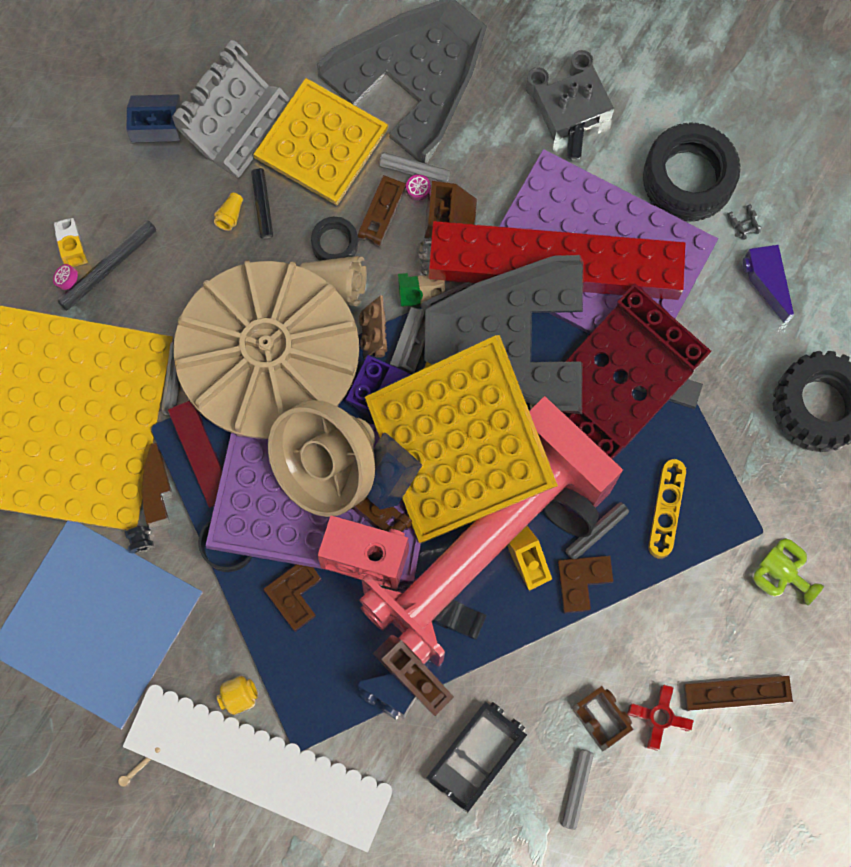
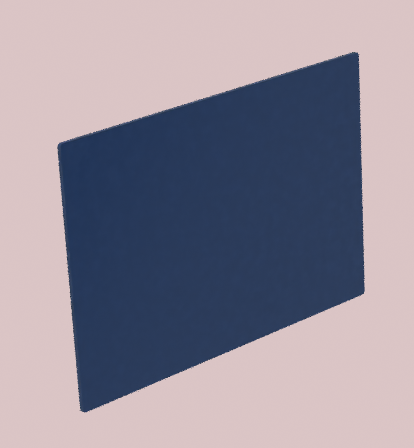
(319, 667)

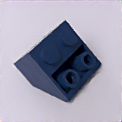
(151, 118)
(388, 693)

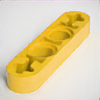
(669, 509)

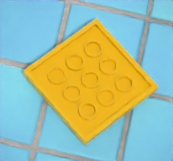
(321, 141)

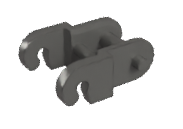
(739, 225)

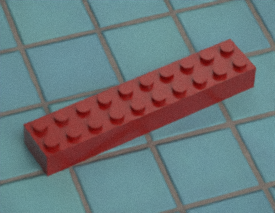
(609, 262)

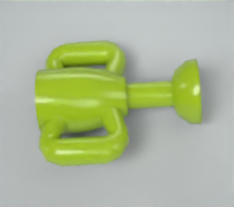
(785, 571)

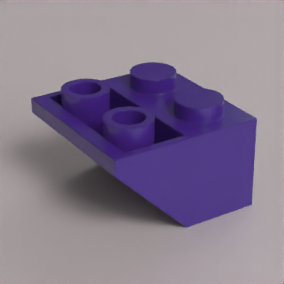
(371, 378)

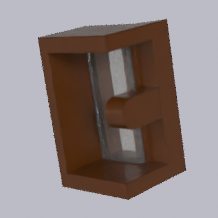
(603, 718)

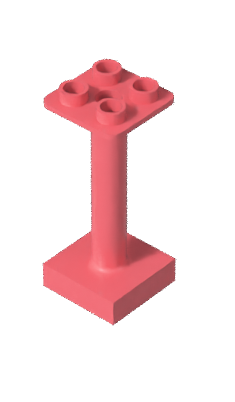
(575, 465)

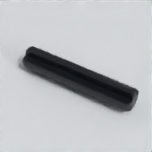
(262, 203)

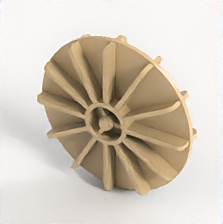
(263, 345)

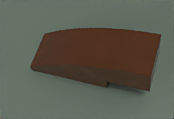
(155, 489)

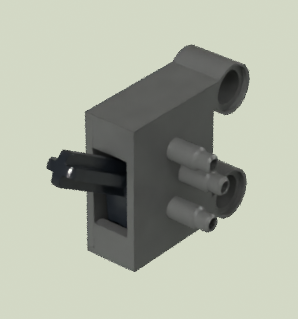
(572, 102)

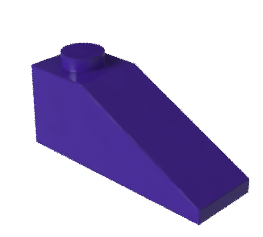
(769, 278)

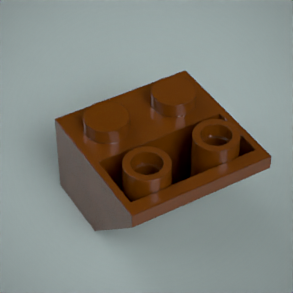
(449, 204)

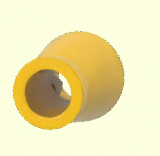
(228, 213)

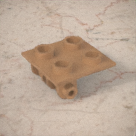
(373, 329)

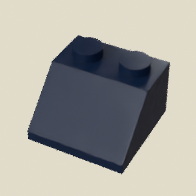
(393, 472)

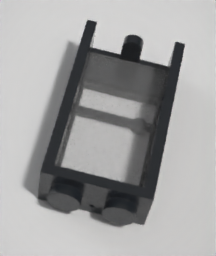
(477, 756)

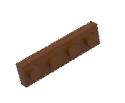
(738, 693)

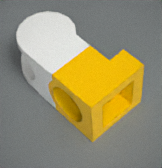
(70, 242)

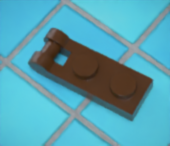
(382, 209)
(380, 517)

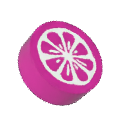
(418, 187)
(65, 277)

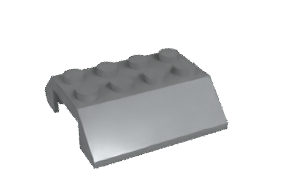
(230, 111)

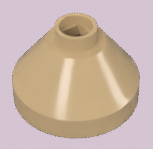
(322, 457)

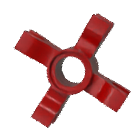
(656, 729)

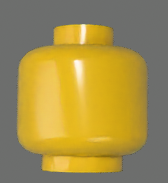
(237, 695)

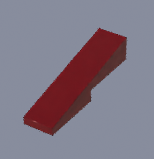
(198, 449)

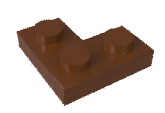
(577, 575)
(287, 593)

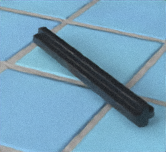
(106, 265)

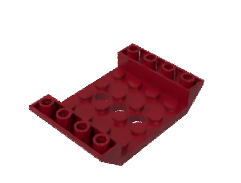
(654, 354)

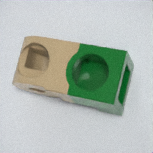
(418, 289)

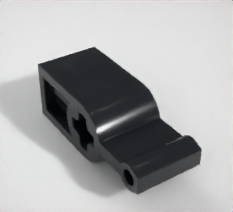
(461, 619)

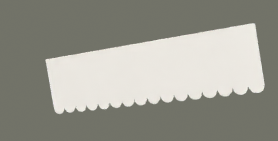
(258, 768)

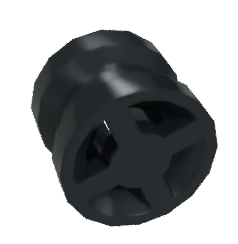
(139, 539)

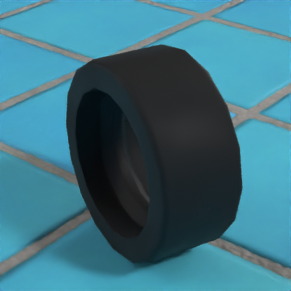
(334, 223)

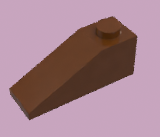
(413, 674)

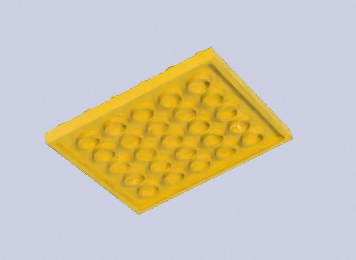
(470, 436)

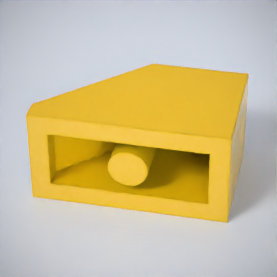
(529, 559)

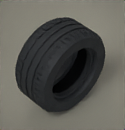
(699, 140)

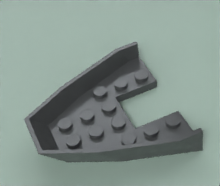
(426, 54)
(505, 309)

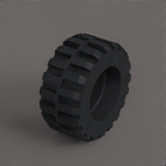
(792, 410)

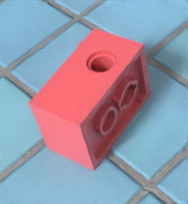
(351, 546)

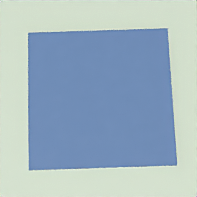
(95, 622)

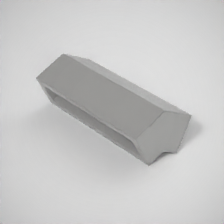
(410, 342)

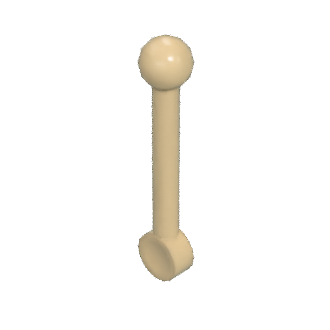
(124, 780)

